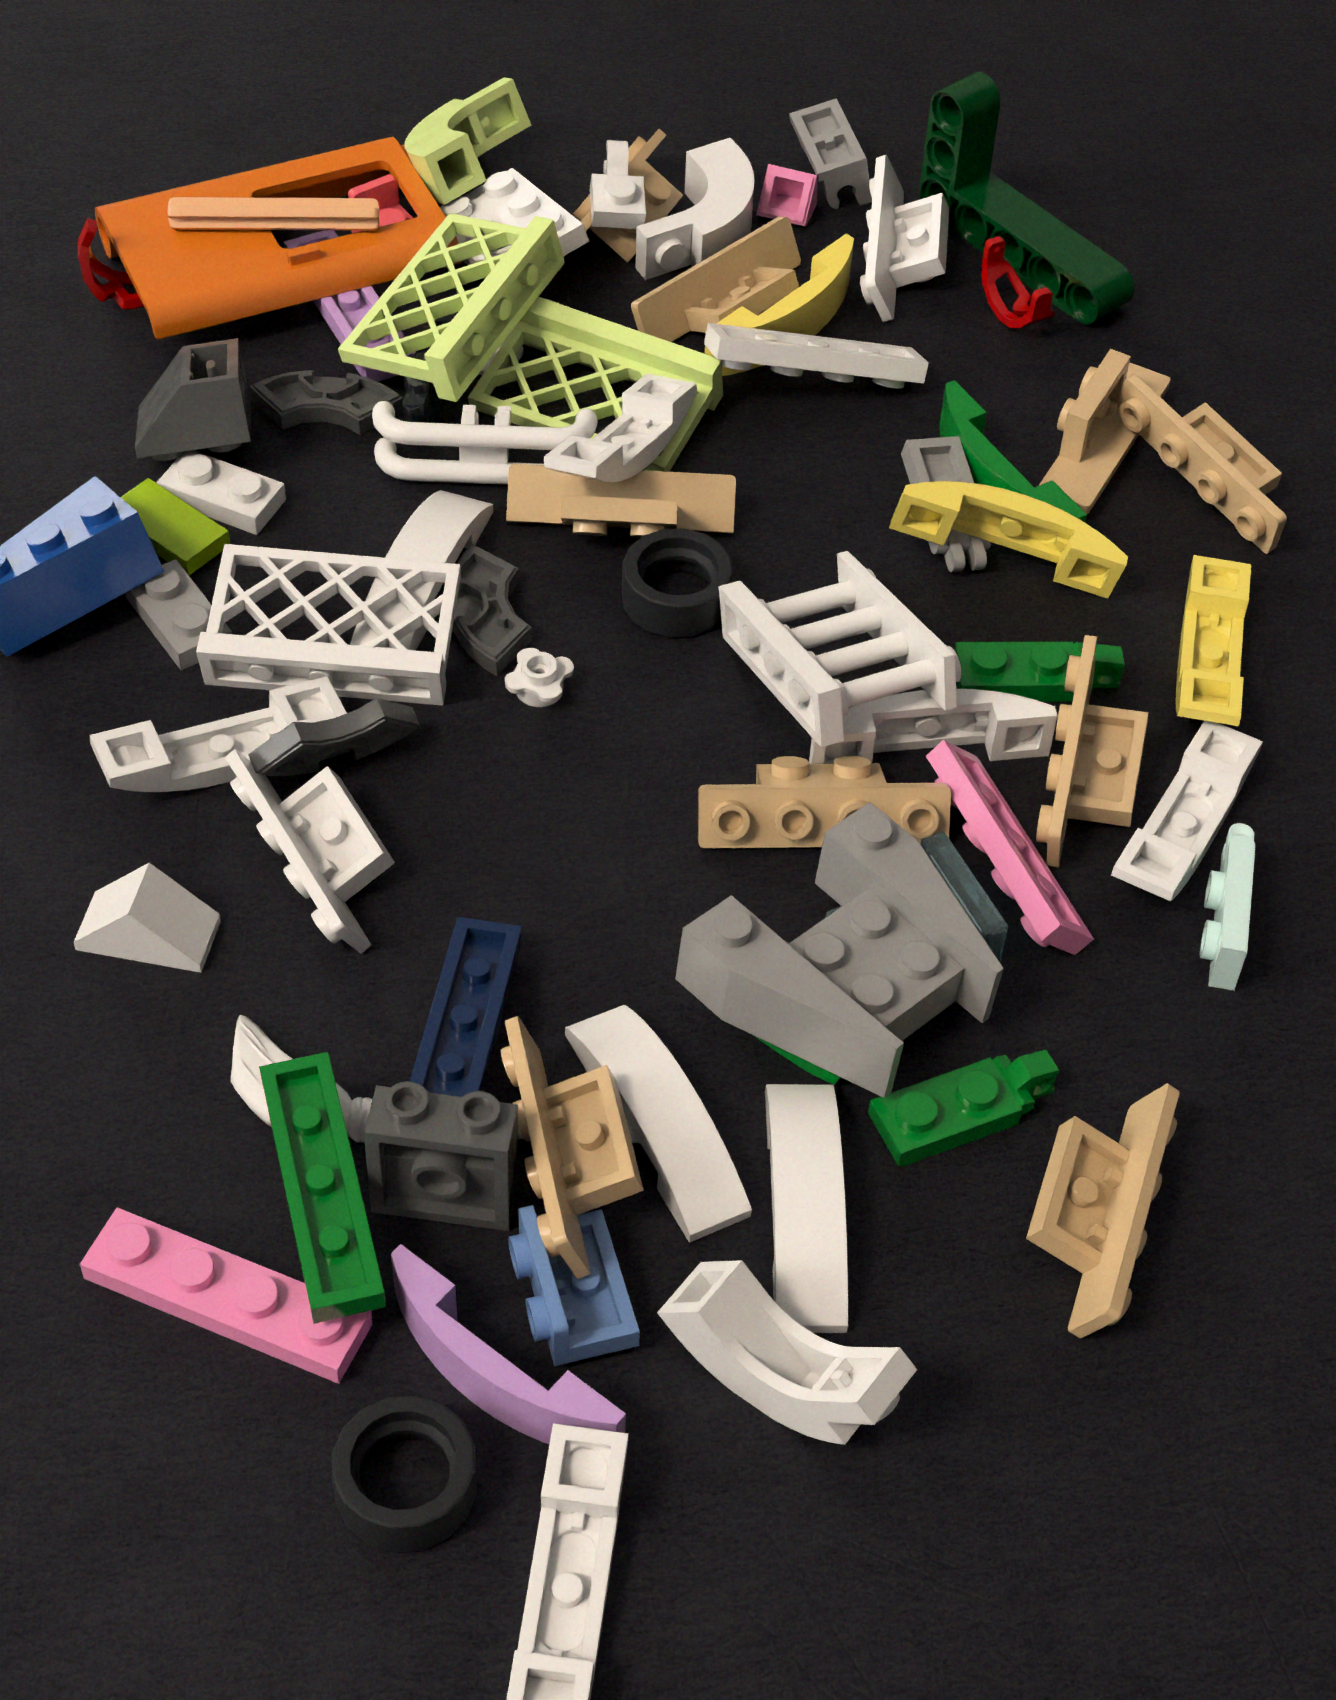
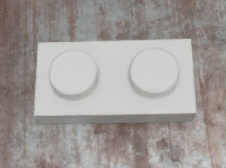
(224, 491)

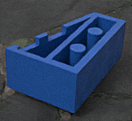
(71, 563)

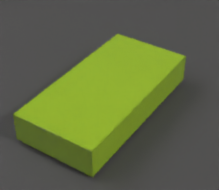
(176, 527)

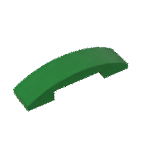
(966, 419)

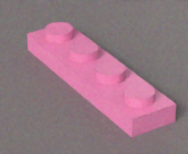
(1017, 863)
(221, 1294)

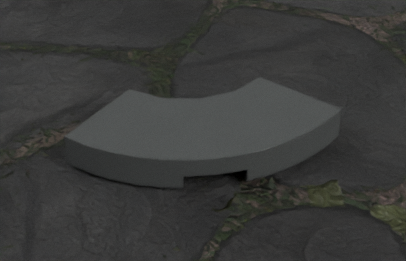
(304, 398)
(483, 613)
(361, 732)

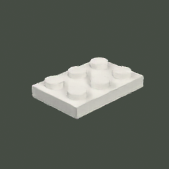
(515, 202)

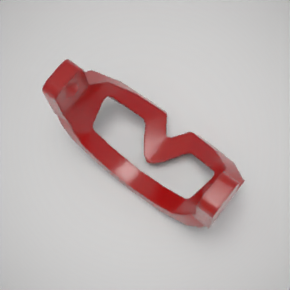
(91, 264)
(1029, 308)

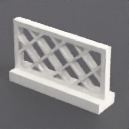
(370, 671)

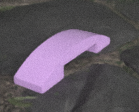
(480, 1371)

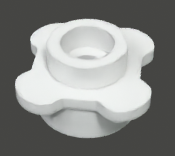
(538, 677)

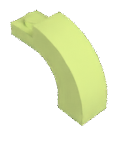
(452, 138)

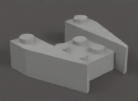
(858, 976)

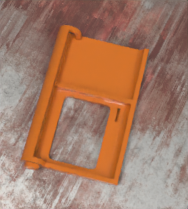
(228, 275)

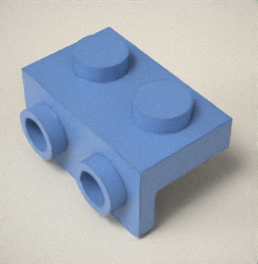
(574, 1314)

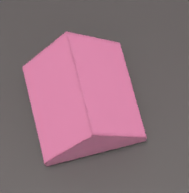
(788, 195)

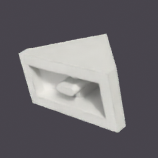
(149, 922)

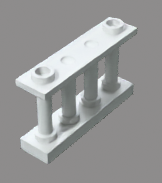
(806, 680)

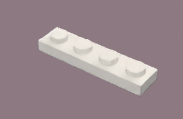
(833, 357)

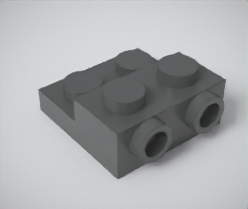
(441, 1156)

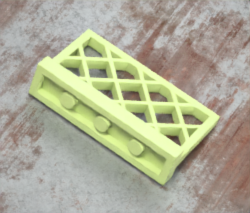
(484, 313)
(613, 353)

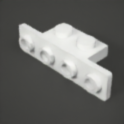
(904, 240)
(324, 839)

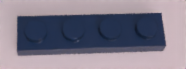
(467, 1007)

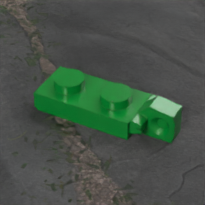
(1032, 668)
(961, 1105)

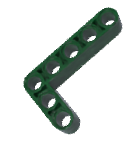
(982, 206)

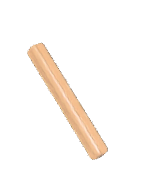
(273, 213)

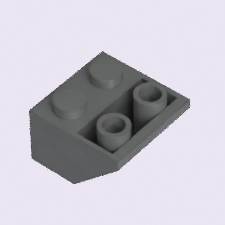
(196, 404)

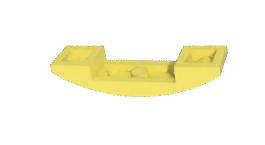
(808, 306)
(1014, 521)
(1212, 641)

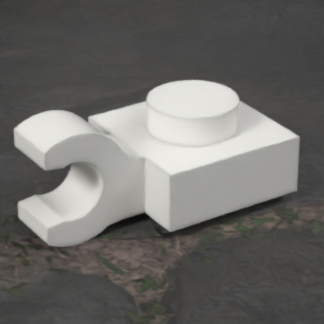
(615, 196)

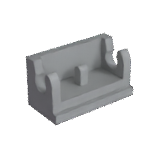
(832, 150)

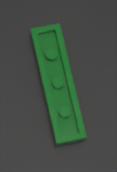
(322, 1188)

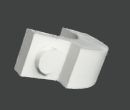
(722, 189)
(778, 1363)

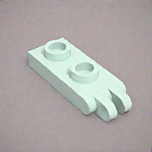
(1230, 896)

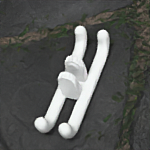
(481, 447)

